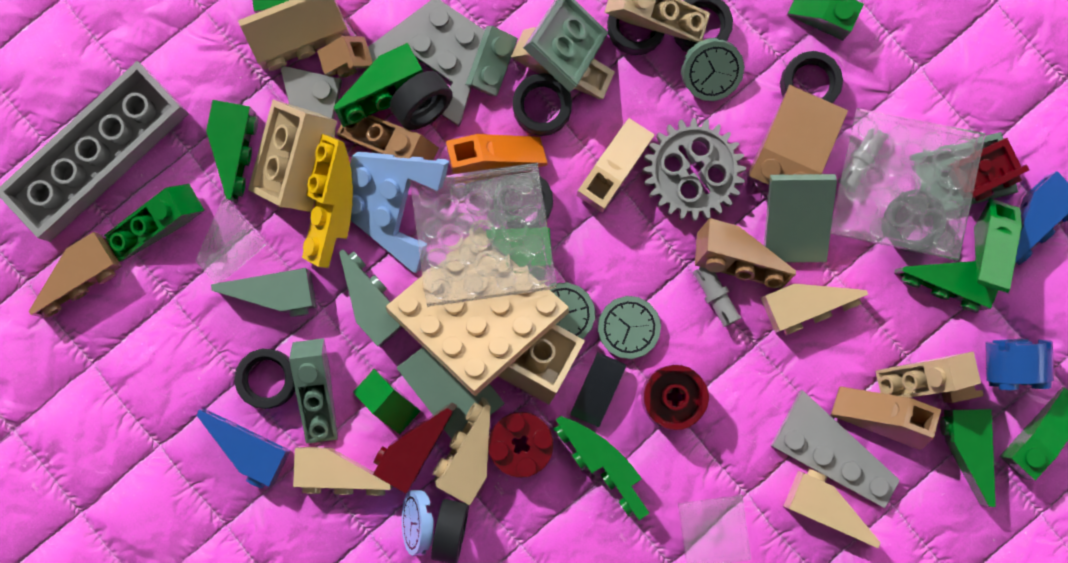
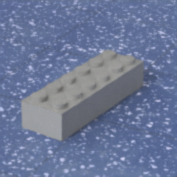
(92, 152)

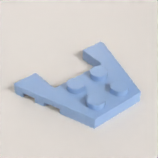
(380, 197)

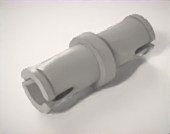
(717, 296)

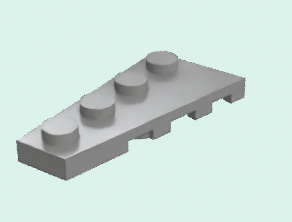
(828, 448)

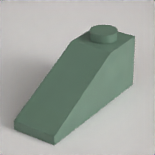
(281, 291)

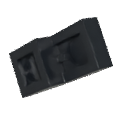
(598, 389)

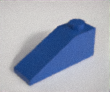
(248, 451)

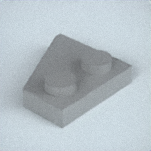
(311, 90)

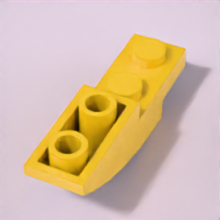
(333, 191)

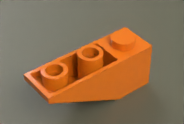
(494, 151)

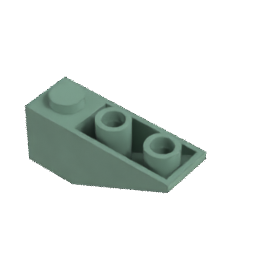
(368, 300)
(314, 390)

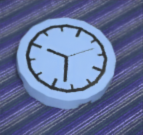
(417, 523)

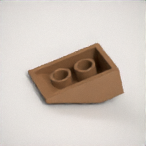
(798, 136)

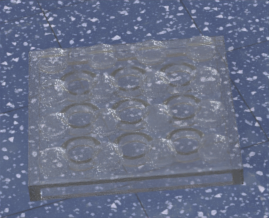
(907, 183)
(483, 235)

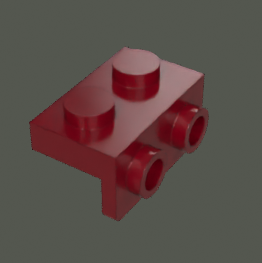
(997, 167)

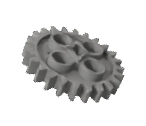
(719, 155)

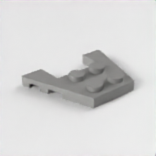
(443, 43)

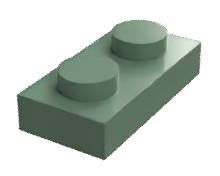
(491, 61)

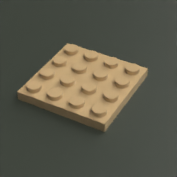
(477, 336)

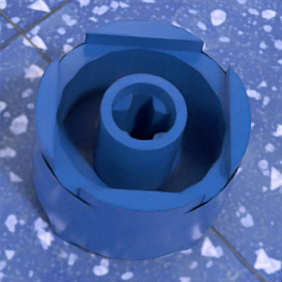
(1019, 362)

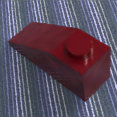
(408, 453)

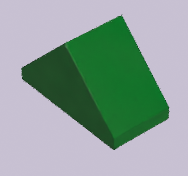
(386, 402)

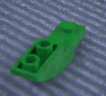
(597, 452)

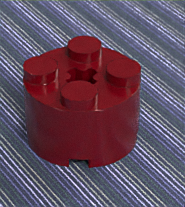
(688, 410)
(527, 461)

